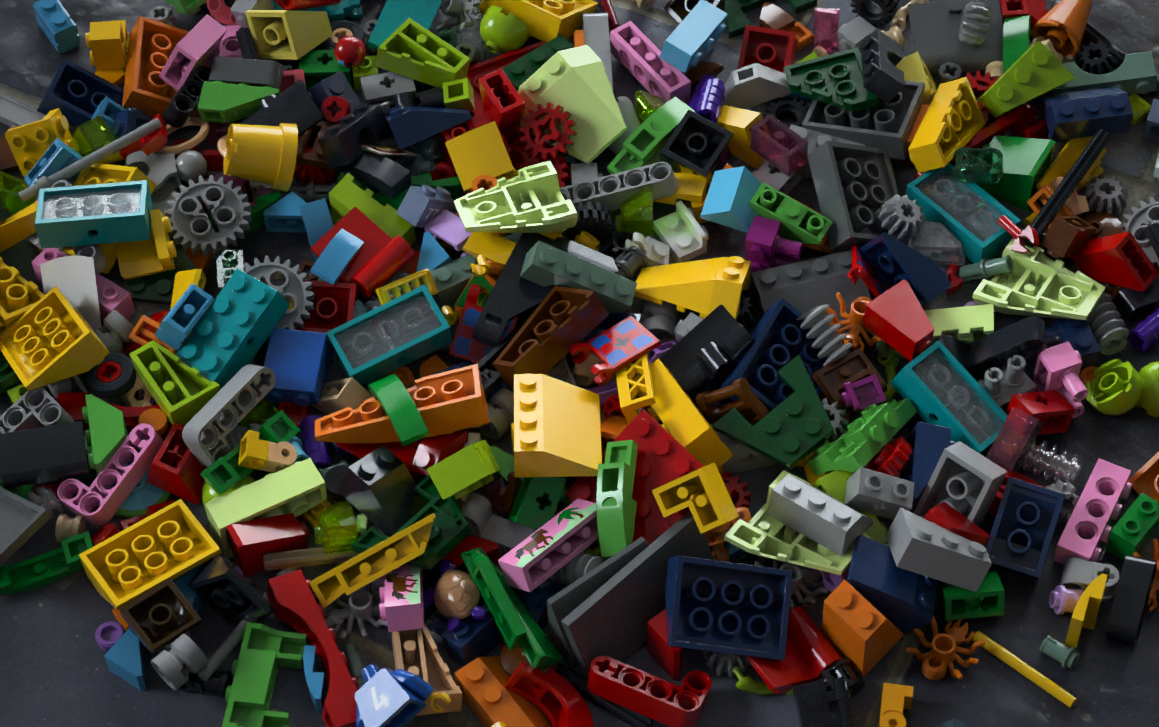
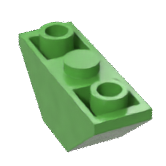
(796, 219)
(105, 433)

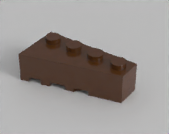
(545, 338)

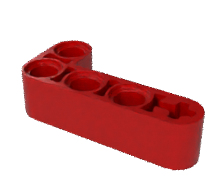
(650, 694)

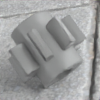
(163, 15)
(1070, 498)

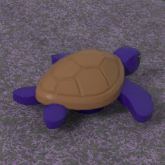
(454, 595)

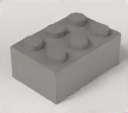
(964, 482)

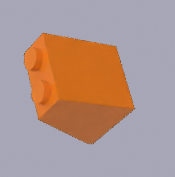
(857, 628)

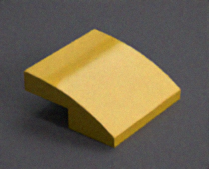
(479, 154)
(1086, 610)

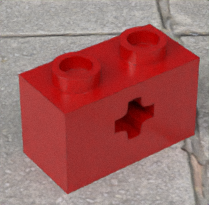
(1047, 407)

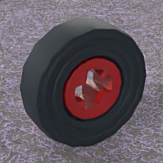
(114, 387)

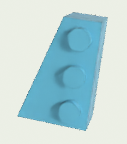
(694, 36)

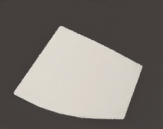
(77, 282)

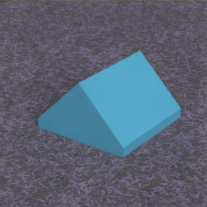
(730, 198)

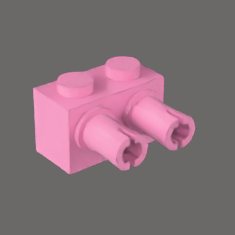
(1059, 370)

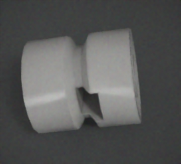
(659, 319)
(115, 332)
(500, 414)
(181, 660)

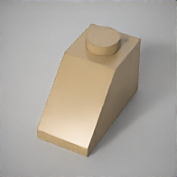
(342, 394)

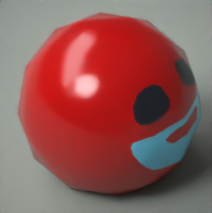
(350, 52)

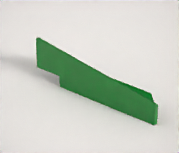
(509, 612)

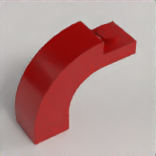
(552, 695)

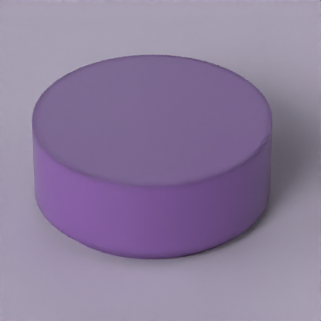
(108, 634)

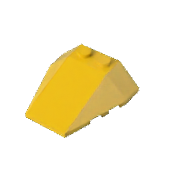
(697, 284)

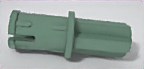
(986, 268)

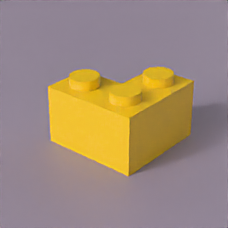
(108, 44)
(703, 494)

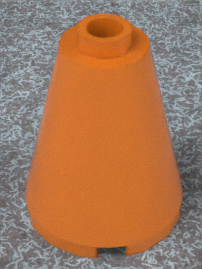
(1064, 25)

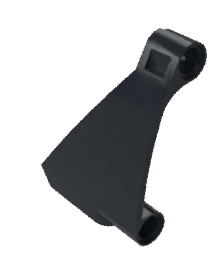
(517, 295)

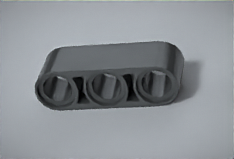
(248, 71)

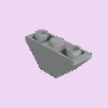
(754, 86)

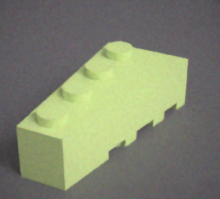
(963, 323)
(278, 493)

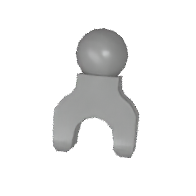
(168, 170)

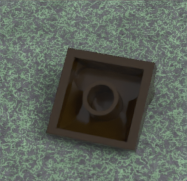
(160, 616)

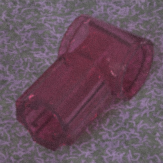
(825, 26)

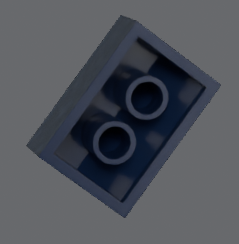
(1086, 112)

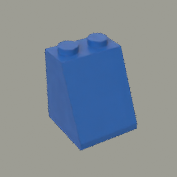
(300, 365)

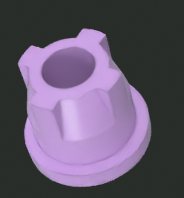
(1064, 599)

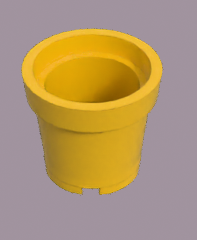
(262, 153)

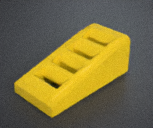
(417, 279)

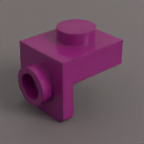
(863, 394)

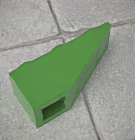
(231, 102)

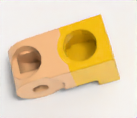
(265, 454)

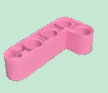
(141, 439)

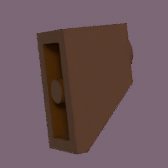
(1067, 236)

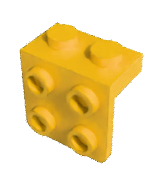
(33, 139)
(148, 256)

